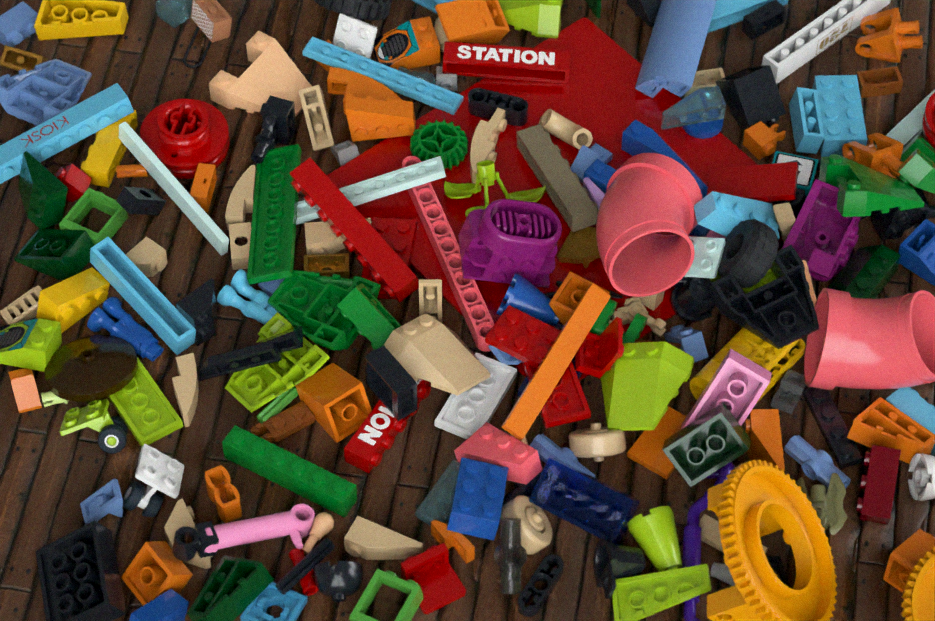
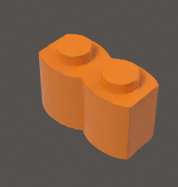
(223, 494)

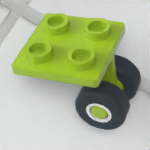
(95, 415)

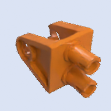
(888, 36)
(882, 159)

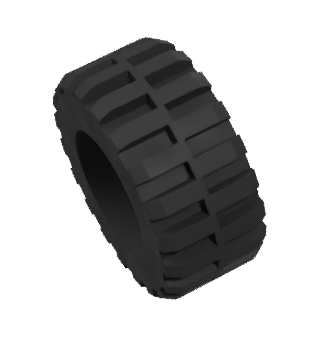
(361, 9)

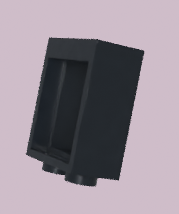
(391, 382)

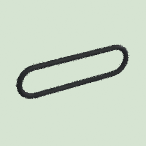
(188, 50)

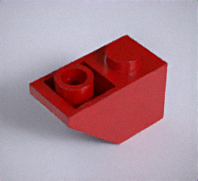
(75, 180)

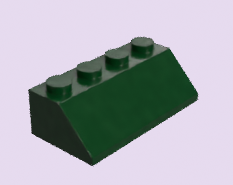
(867, 272)

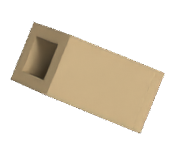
(181, 517)

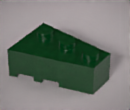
(230, 589)

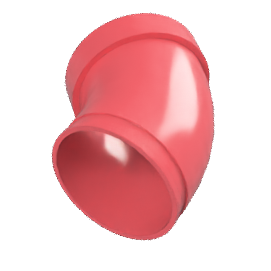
(644, 198)
(871, 342)

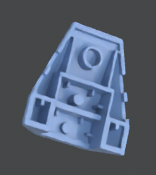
(43, 91)

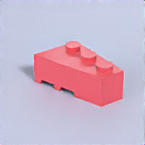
(501, 449)

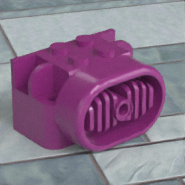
(822, 233)
(510, 240)

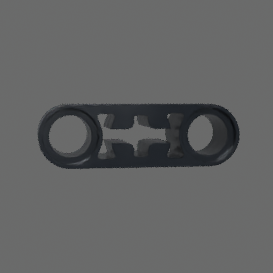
(485, 102)

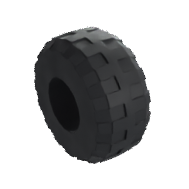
(749, 252)

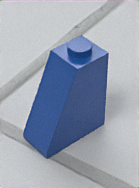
(166, 607)

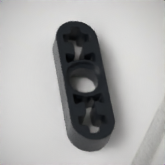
(540, 595)

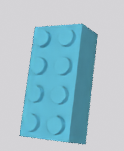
(840, 112)

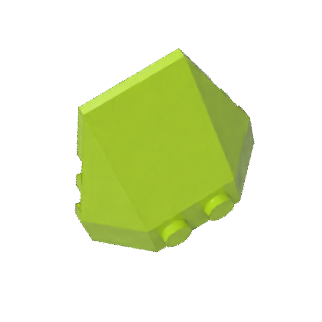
(536, 16)
(265, 382)
(643, 384)

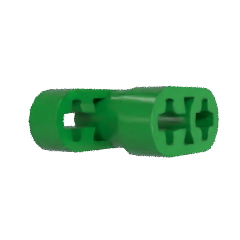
(634, 330)

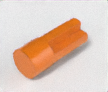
(130, 171)

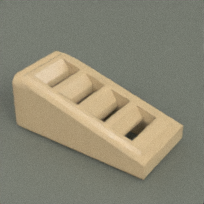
(785, 219)
(26, 299)

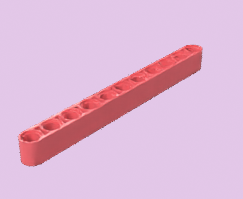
(448, 254)

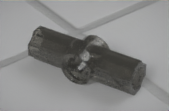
(510, 555)

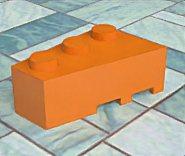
(378, 118)
(891, 428)

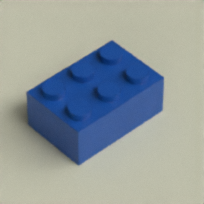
(477, 499)

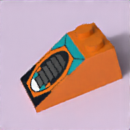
(408, 45)

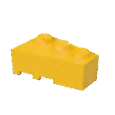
(73, 298)

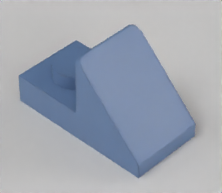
(587, 156)
(104, 501)

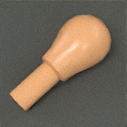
(322, 525)

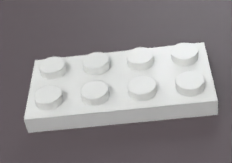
(477, 405)

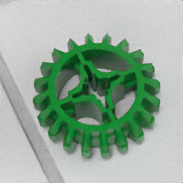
(440, 140)

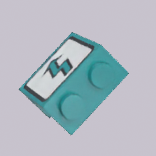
(806, 169)

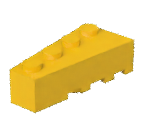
(80, 19)

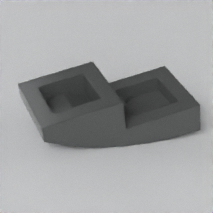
(789, 392)

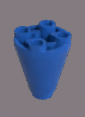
(529, 300)

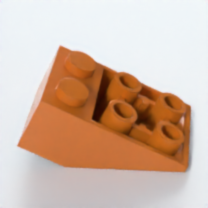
(473, 21)

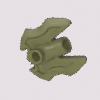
(828, 504)

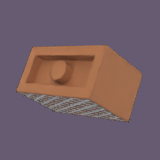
(211, 19)

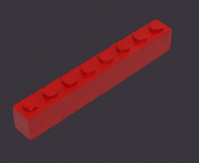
(354, 229)

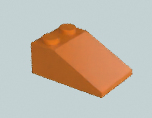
(765, 436)

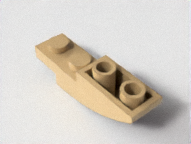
(485, 139)

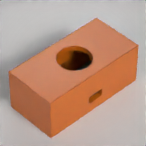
(204, 182)

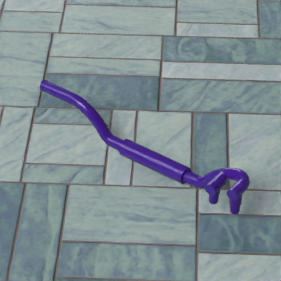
(693, 537)

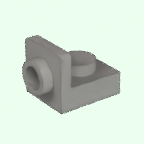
(446, 81)

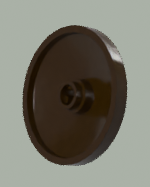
(91, 368)

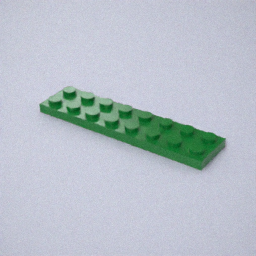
(274, 217)

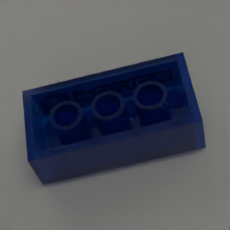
(584, 500)

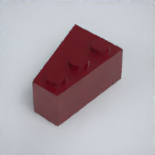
(878, 484)

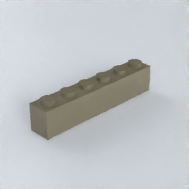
(555, 173)

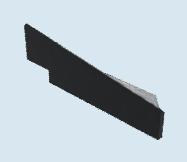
(254, 355)

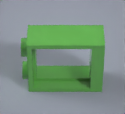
(100, 201)
(392, 580)

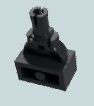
(277, 126)
(894, 223)

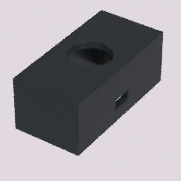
(769, 15)
(136, 199)

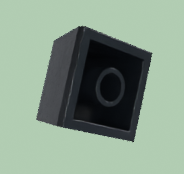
(752, 96)

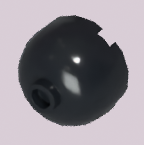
(338, 579)

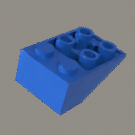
(919, 251)

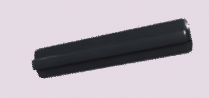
(305, 566)

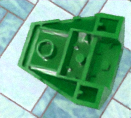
(313, 303)

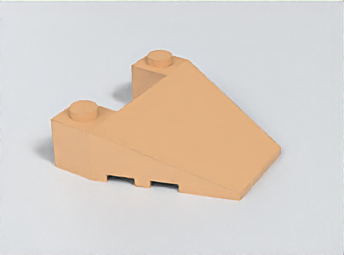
(268, 75)

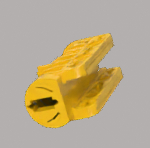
(755, 350)

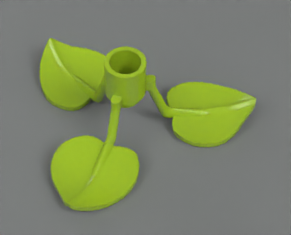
(486, 176)

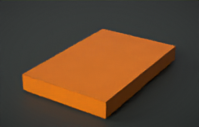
(649, 446)

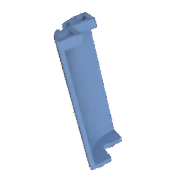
(675, 46)

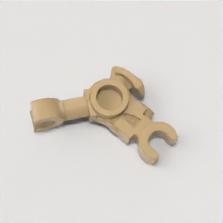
(634, 306)

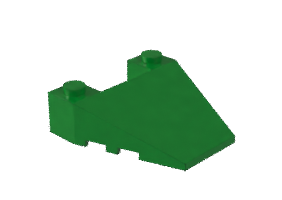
(918, 164)
(865, 188)

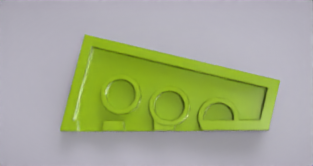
(654, 592)

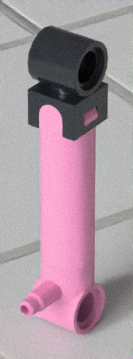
(208, 538)

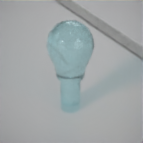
(424, 75)

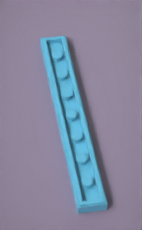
(390, 77)

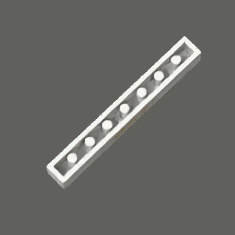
(819, 35)

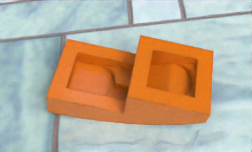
(453, 539)

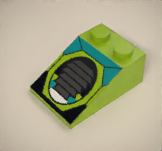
(30, 343)

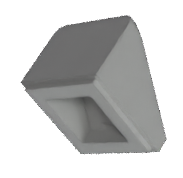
(344, 152)

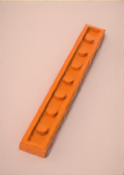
(555, 362)

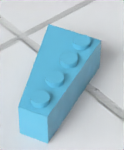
(724, 212)

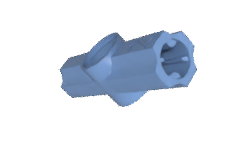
(548, 449)
(814, 463)

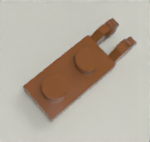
(284, 423)

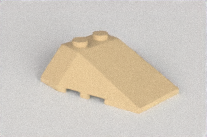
(436, 355)

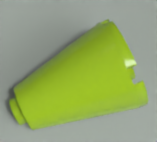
(657, 537)

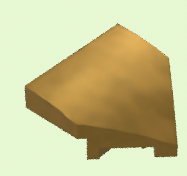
(580, 247)

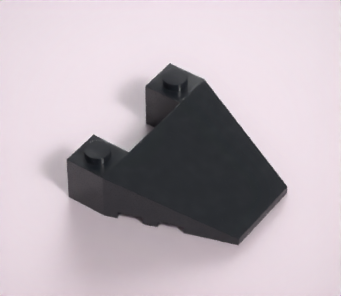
(776, 311)

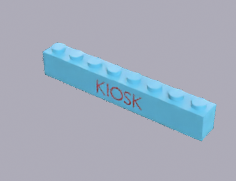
(65, 129)

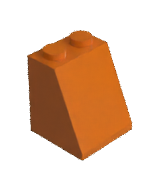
(335, 400)
(906, 557)

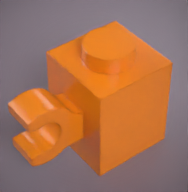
(762, 140)

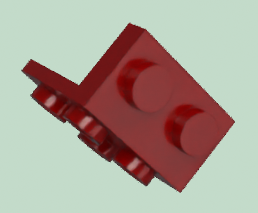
(600, 352)
(435, 576)

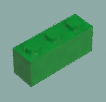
(368, 316)

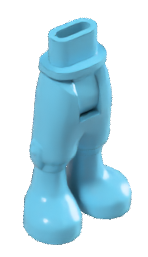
(256, 308)

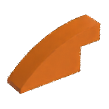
(345, 81)

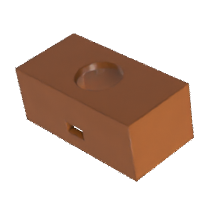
(888, 78)

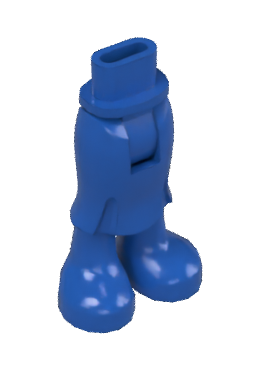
(125, 328)

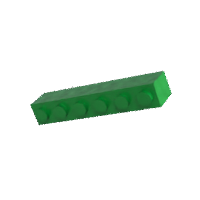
(289, 471)

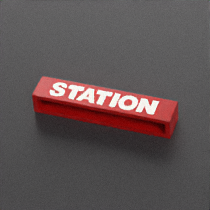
(506, 62)
(379, 433)

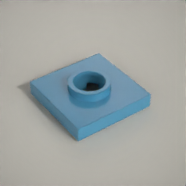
(291, 603)

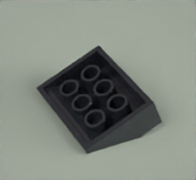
(81, 576)

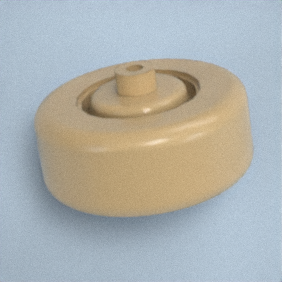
(597, 442)
(535, 526)

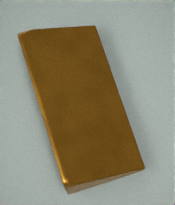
(20, 59)

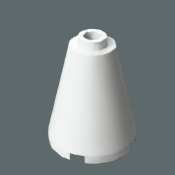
(923, 477)

